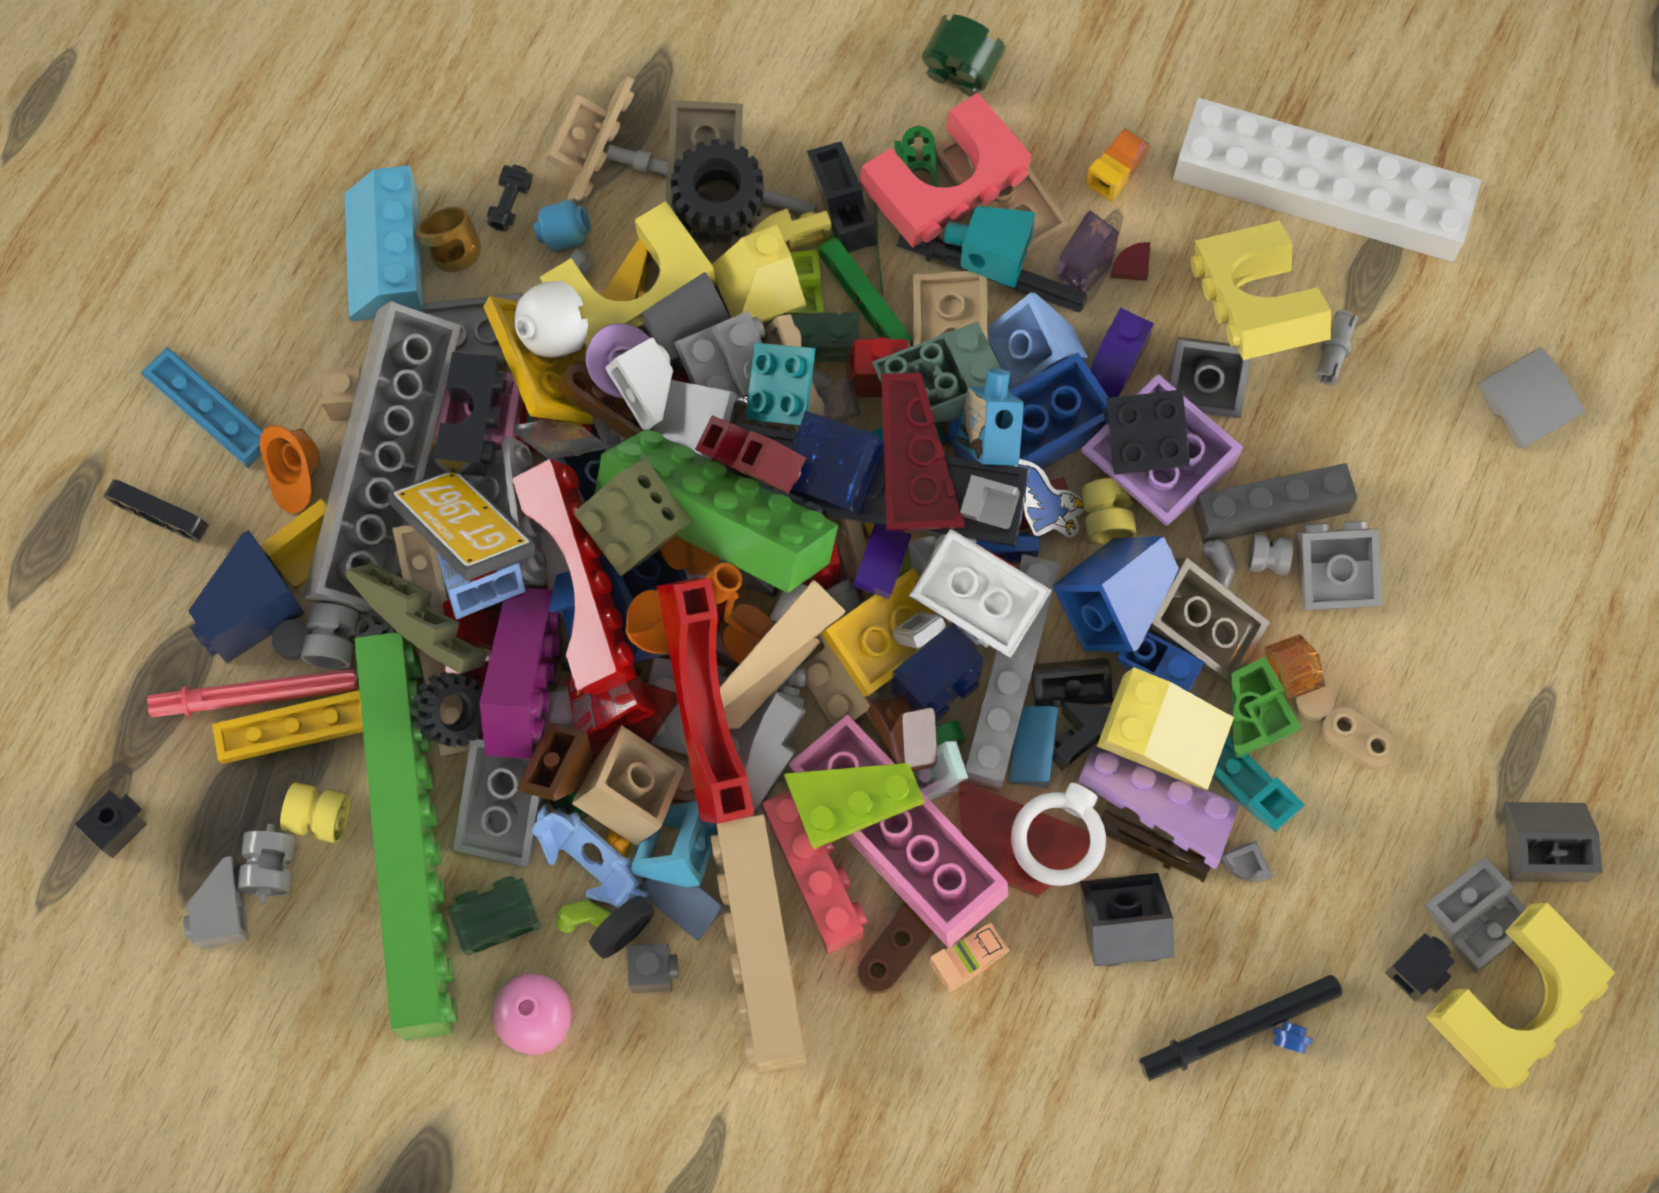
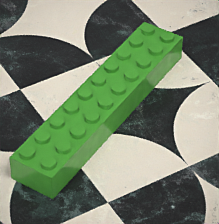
(405, 840)

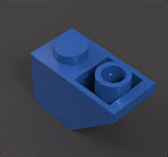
(1163, 661)

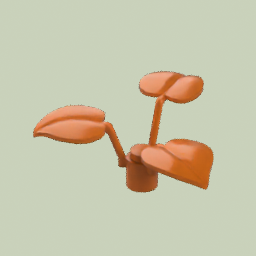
(746, 622)

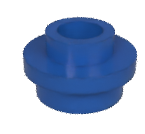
(1292, 1037)

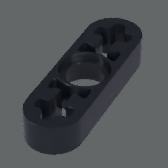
(156, 510)

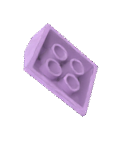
(1173, 490)

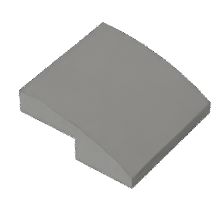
(1531, 397)
(1477, 913)

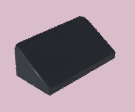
(1072, 682)

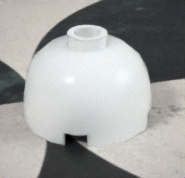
(550, 320)

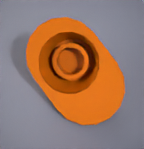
(290, 465)

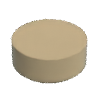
(1315, 704)

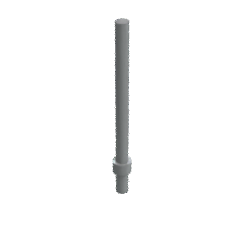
(644, 162)

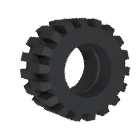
(710, 164)

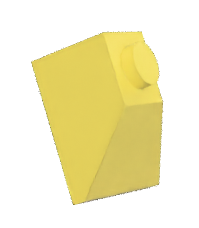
(759, 277)

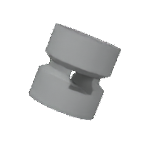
(330, 634)

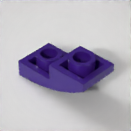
(882, 561)

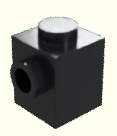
(112, 822)
(1422, 967)

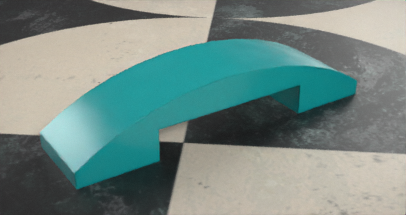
(1255, 789)

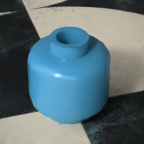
(562, 225)

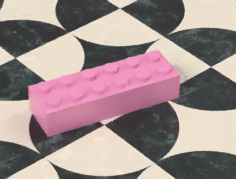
(915, 850)

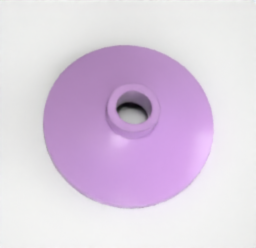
(605, 347)

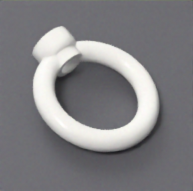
(1077, 802)

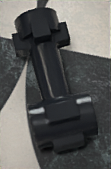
(515, 180)

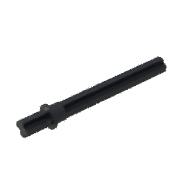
(1027, 282)
(1240, 1027)

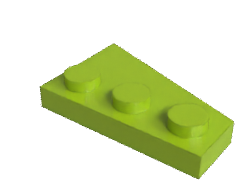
(851, 798)

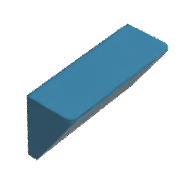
(1034, 746)

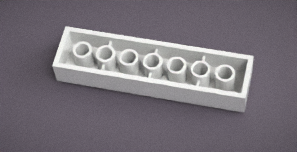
(1327, 180)

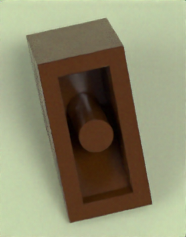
(558, 763)

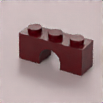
(751, 454)

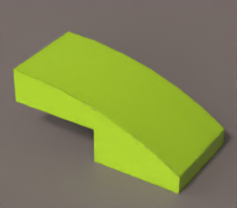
(809, 277)

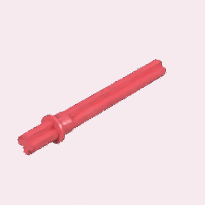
(251, 693)

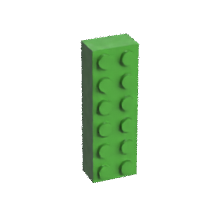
(731, 513)

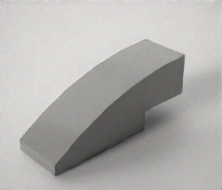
(769, 753)

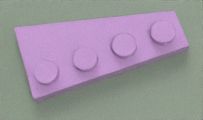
(1182, 810)

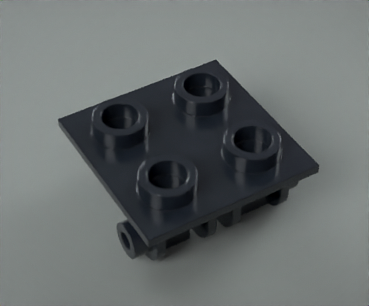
(1147, 431)

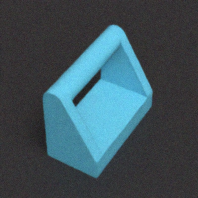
(690, 853)

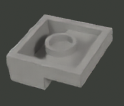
(722, 354)
(1339, 566)

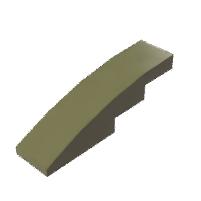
(408, 612)

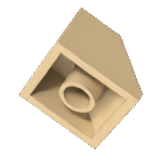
(629, 786)

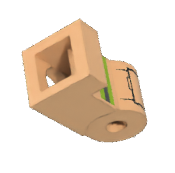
(968, 957)

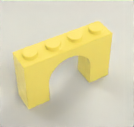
(672, 250)
(1255, 322)
(1571, 979)

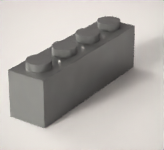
(1275, 503)

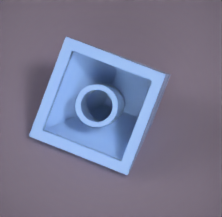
(1032, 339)

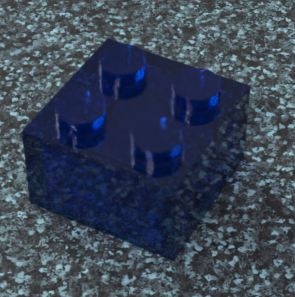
(836, 463)
(939, 673)

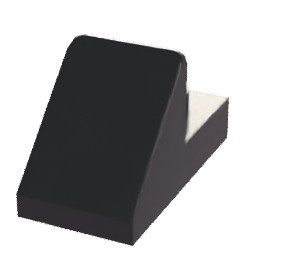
(1088, 722)

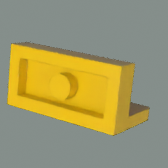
(295, 544)

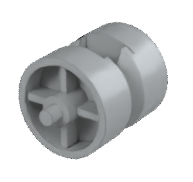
(266, 863)

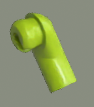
(580, 912)

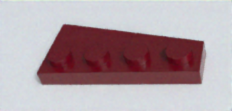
(915, 468)

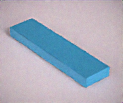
(205, 406)

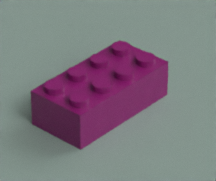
(520, 675)

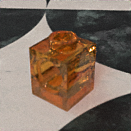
(1296, 666)

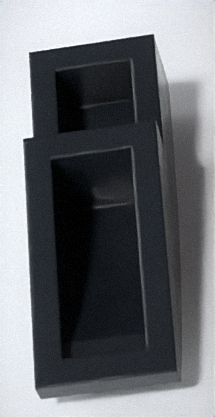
(842, 197)

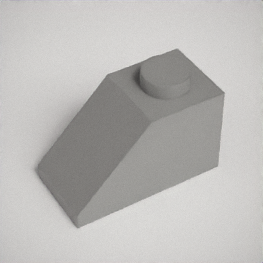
(218, 909)

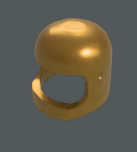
(447, 235)

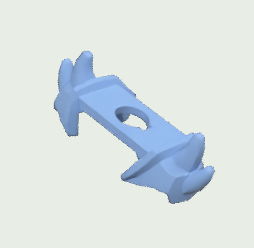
(570, 834)

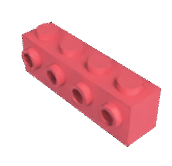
(815, 876)

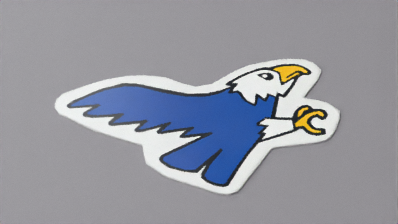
(1047, 507)

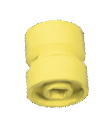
(1108, 511)
(310, 811)

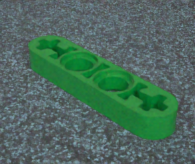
(861, 291)

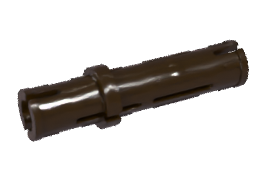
(1195, 867)

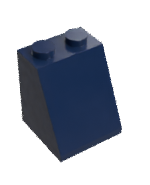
(242, 602)

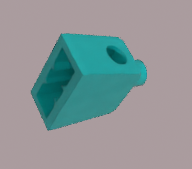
(993, 242)

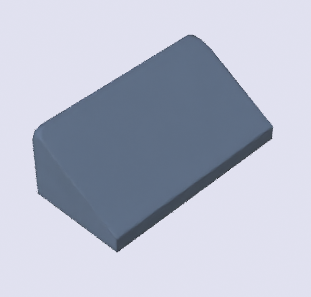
(686, 906)

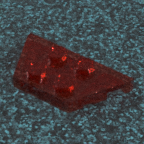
(988, 827)

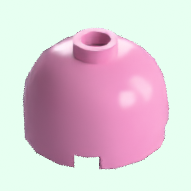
(532, 1014)

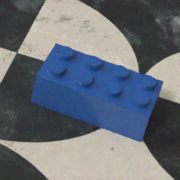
(1059, 412)

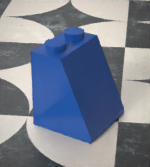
(1117, 592)

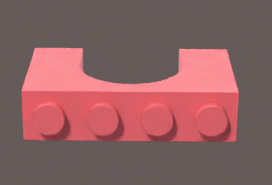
(923, 209)

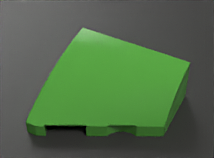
(1259, 708)

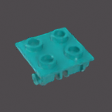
(780, 383)

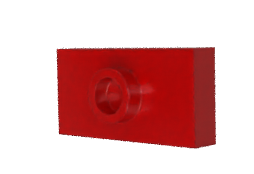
(476, 628)

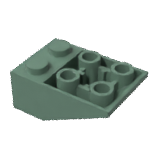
(947, 367)

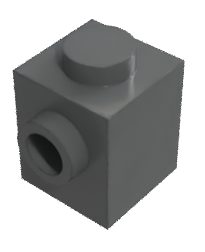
(651, 968)

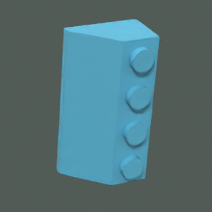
(382, 242)

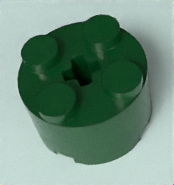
(962, 54)

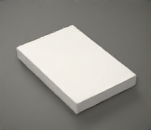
(980, 593)

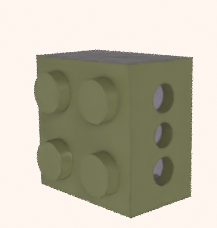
(632, 516)

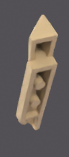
(778, 655)

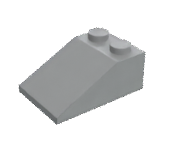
(493, 815)

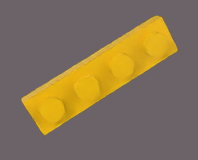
(288, 727)

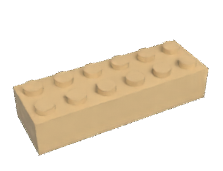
(761, 944)

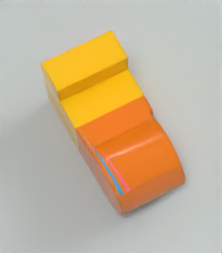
(1117, 164)

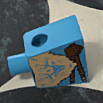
(992, 421)

